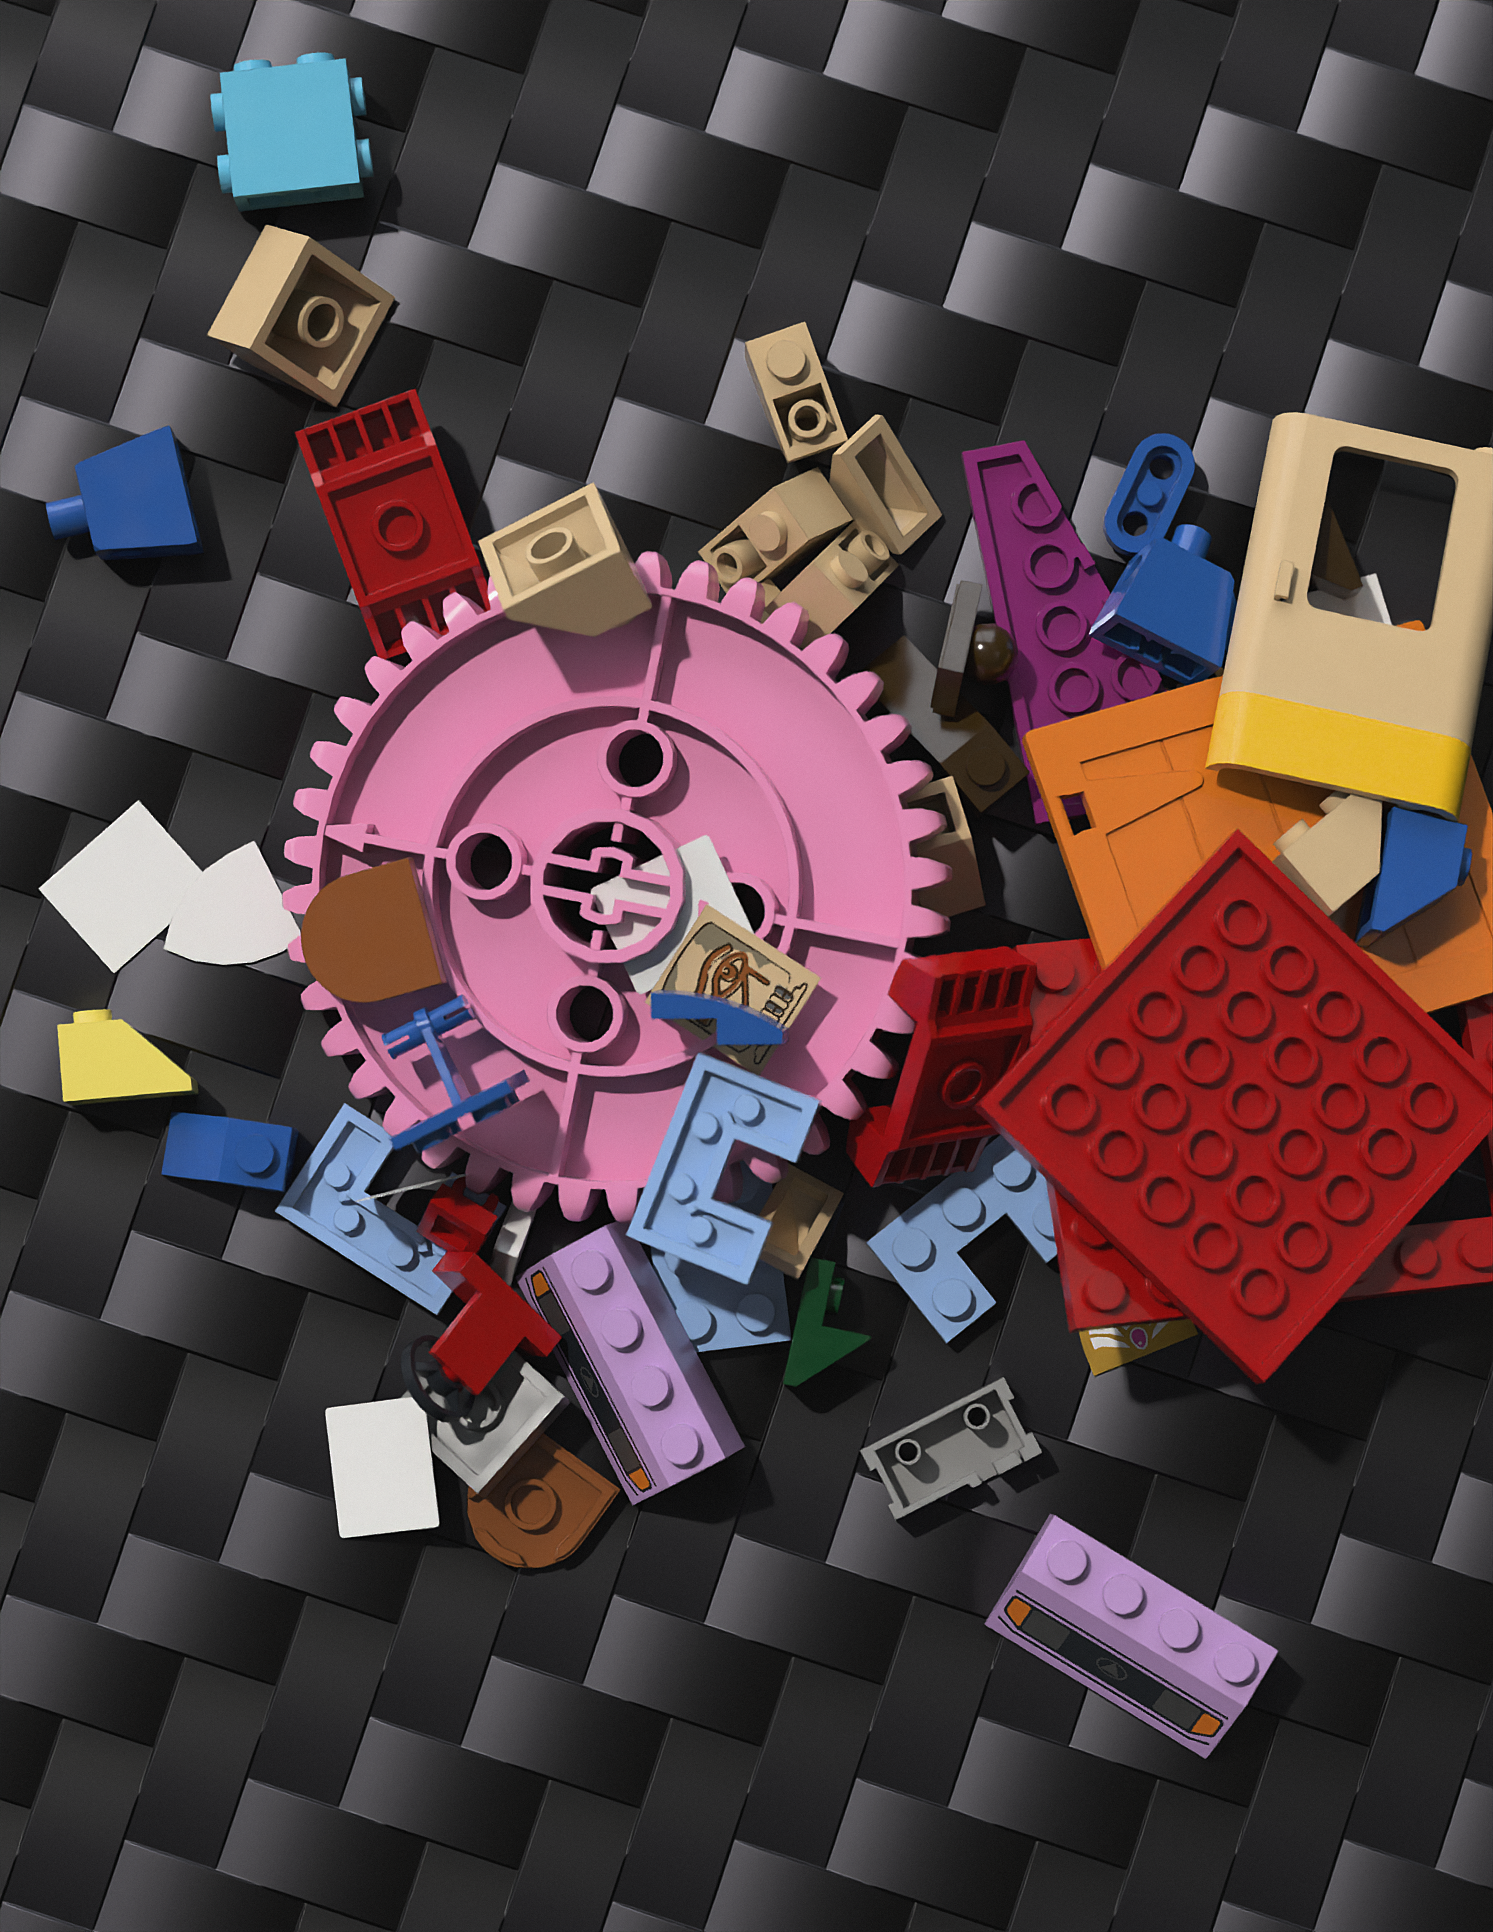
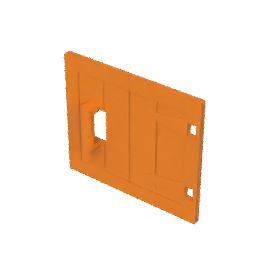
(1164, 814)

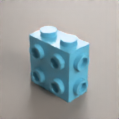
(291, 132)

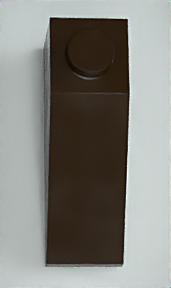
(952, 746)

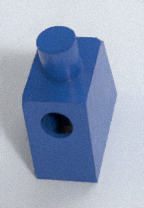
(132, 501)
(1170, 608)

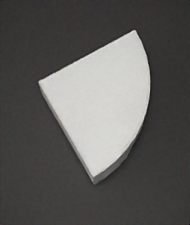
(511, 1242)

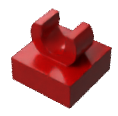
(457, 1221)

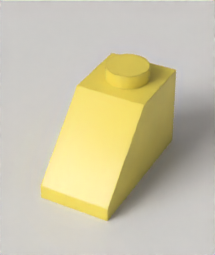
(114, 1062)

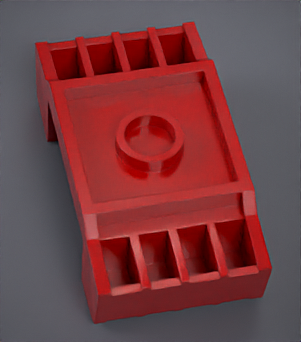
(393, 517)
(966, 1037)

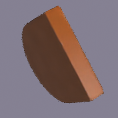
(372, 935)
(540, 1507)

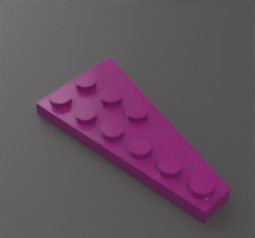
(1047, 599)

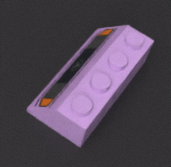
(630, 1361)
(1130, 1636)

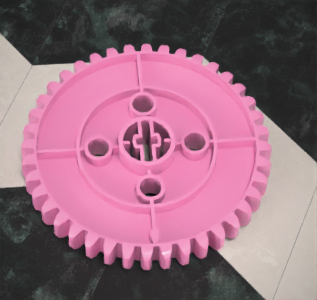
(523, 742)

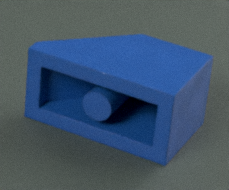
(1418, 867)
(230, 1151)

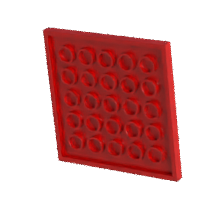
(1245, 1106)

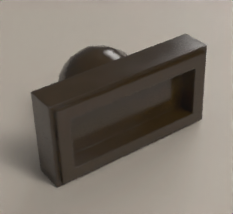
(981, 652)

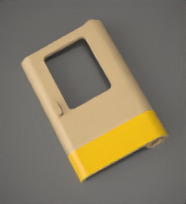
(1343, 694)

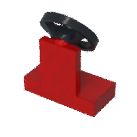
(476, 1340)

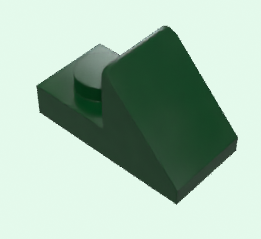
(812, 1344)

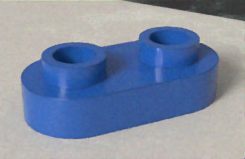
(1148, 496)

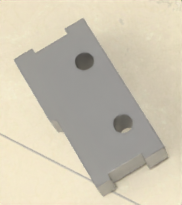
(951, 1449)

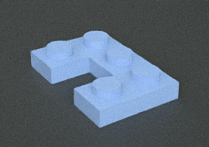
(679, 1200)
(366, 1230)
(925, 1239)

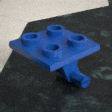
(428, 1029)

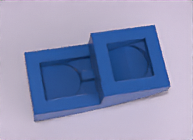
(735, 1022)

